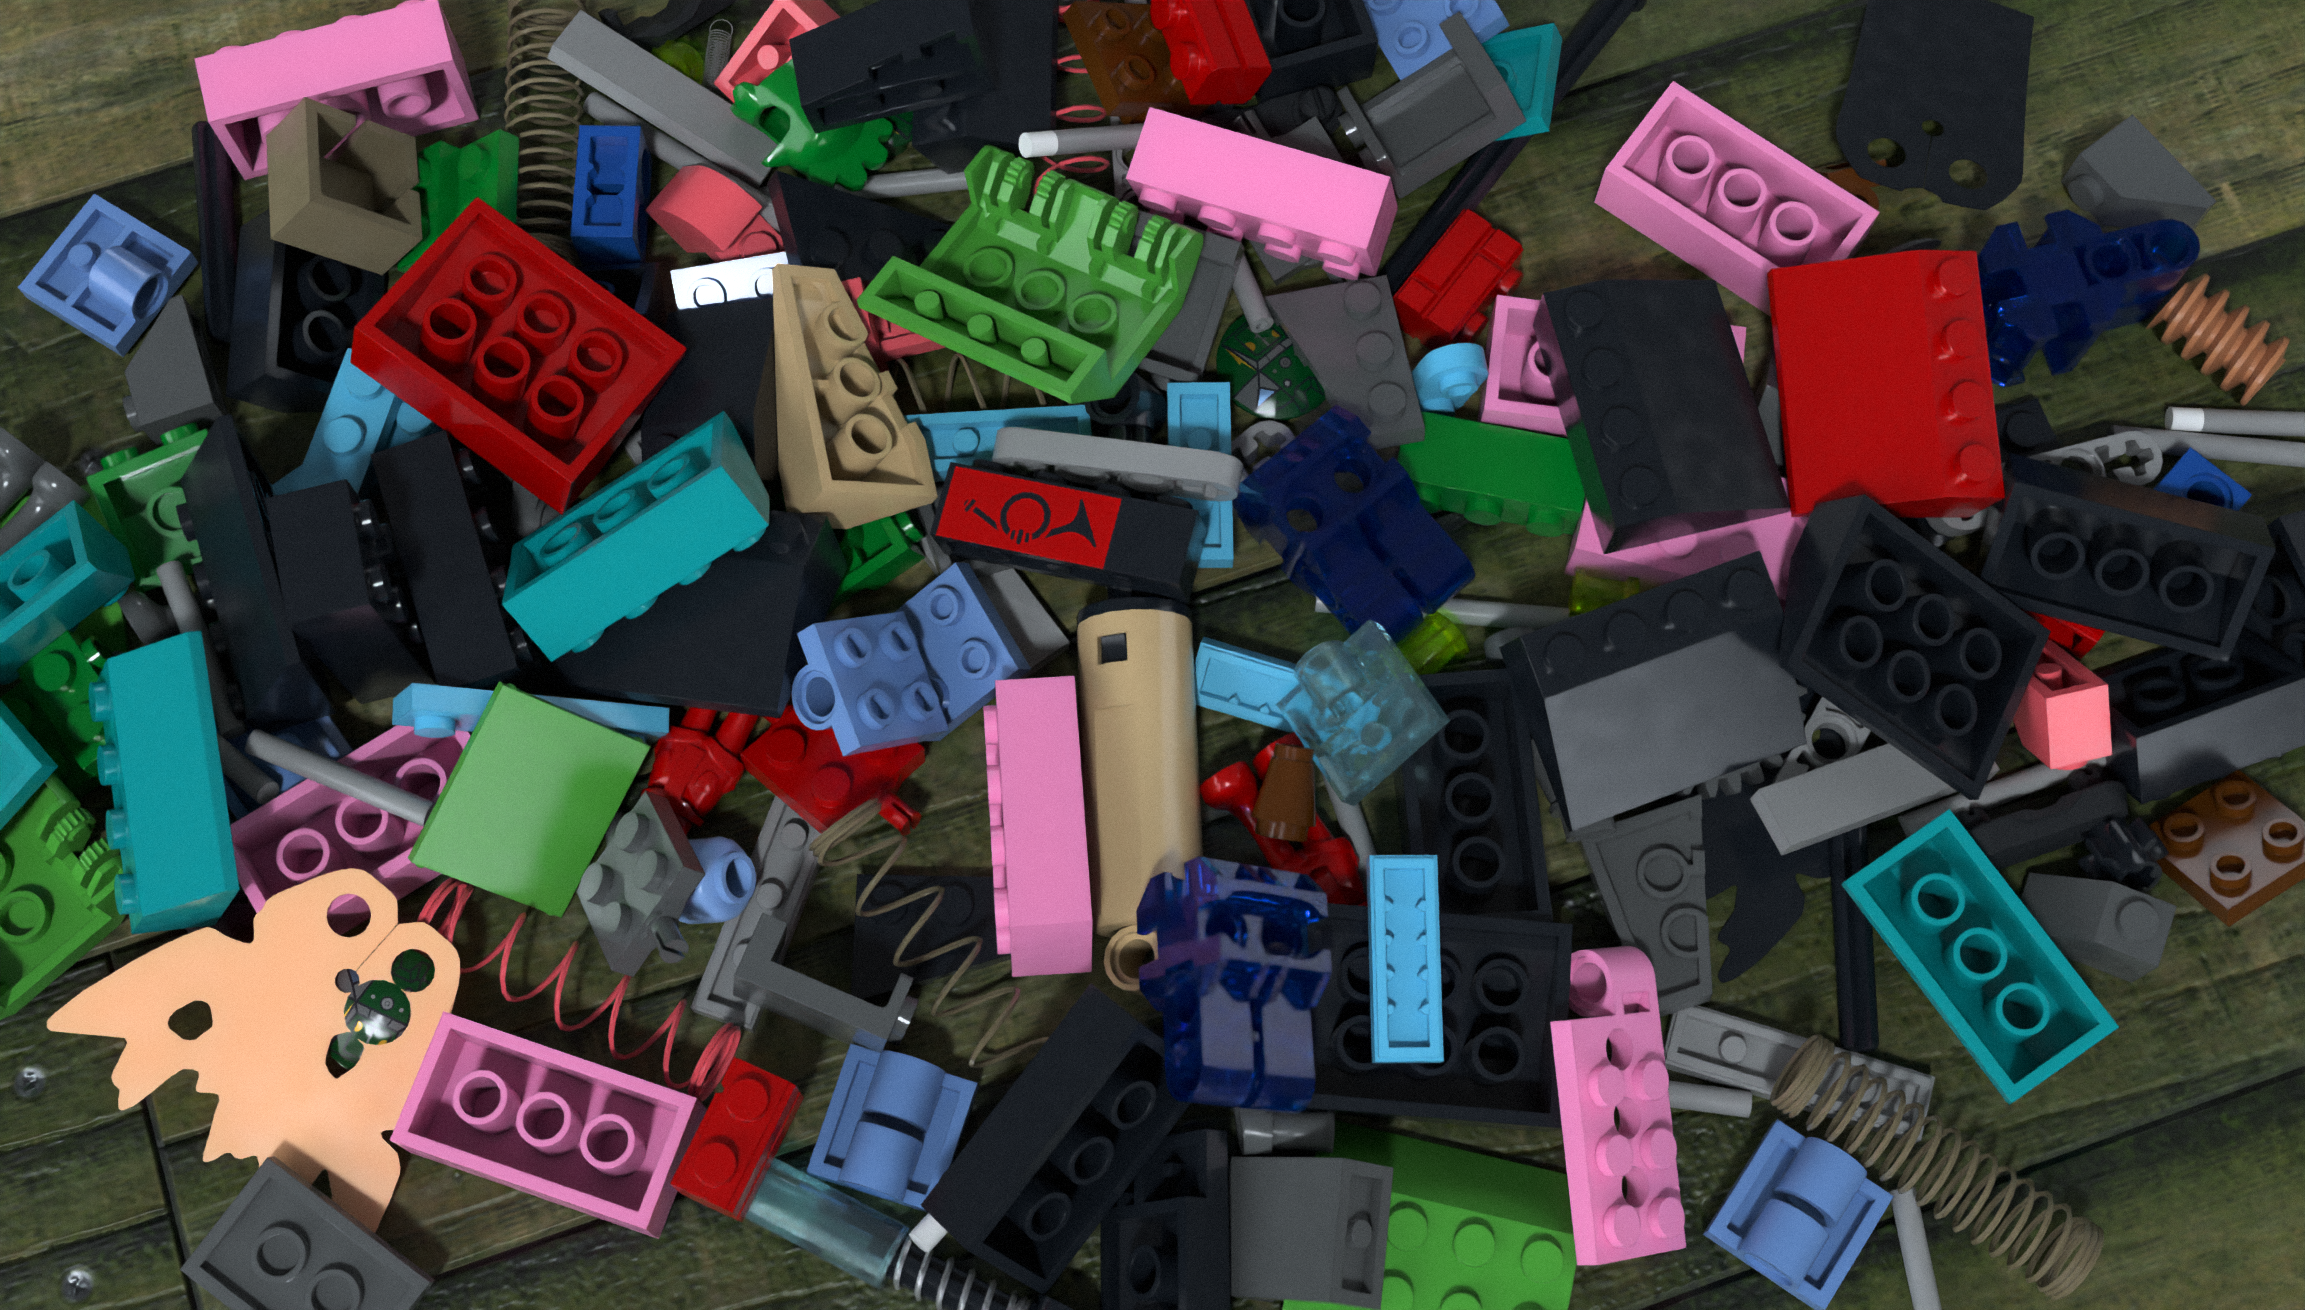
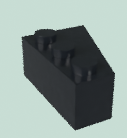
(890, 61)

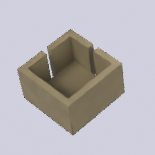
(353, 202)

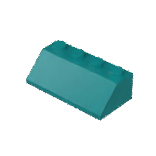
(636, 539)
(56, 582)
(164, 786)
(1979, 956)

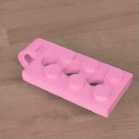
(1621, 1003)

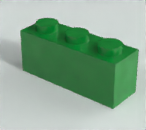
(1495, 475)

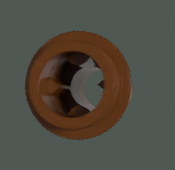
(1287, 795)

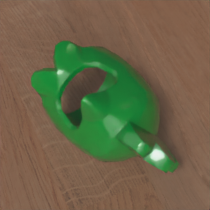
(823, 157)

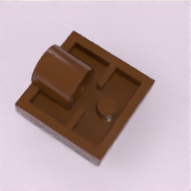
(1127, 60)
(2233, 847)

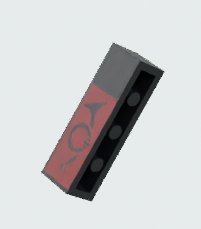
(1070, 530)

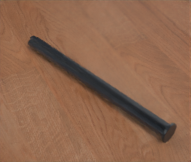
(1492, 161)

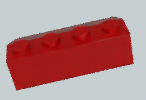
(515, 354)
(1886, 383)

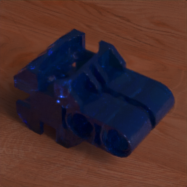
(2073, 287)
(1371, 549)
(1235, 982)

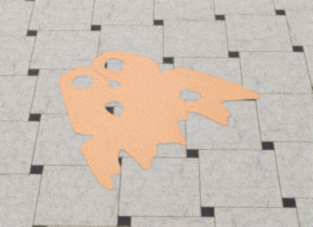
(272, 1032)

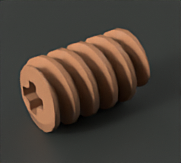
(2221, 337)

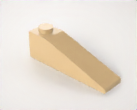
(837, 421)

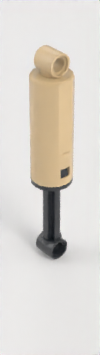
(1135, 730)

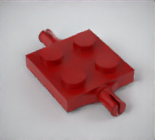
(822, 784)

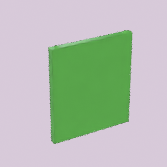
(529, 800)

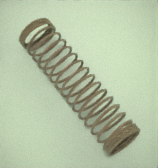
(543, 22)
(1797, 1086)

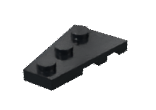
(847, 231)

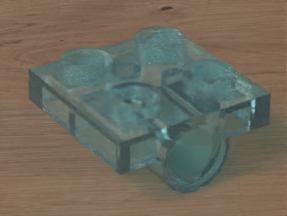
(1360, 710)

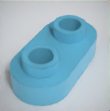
(1449, 377)

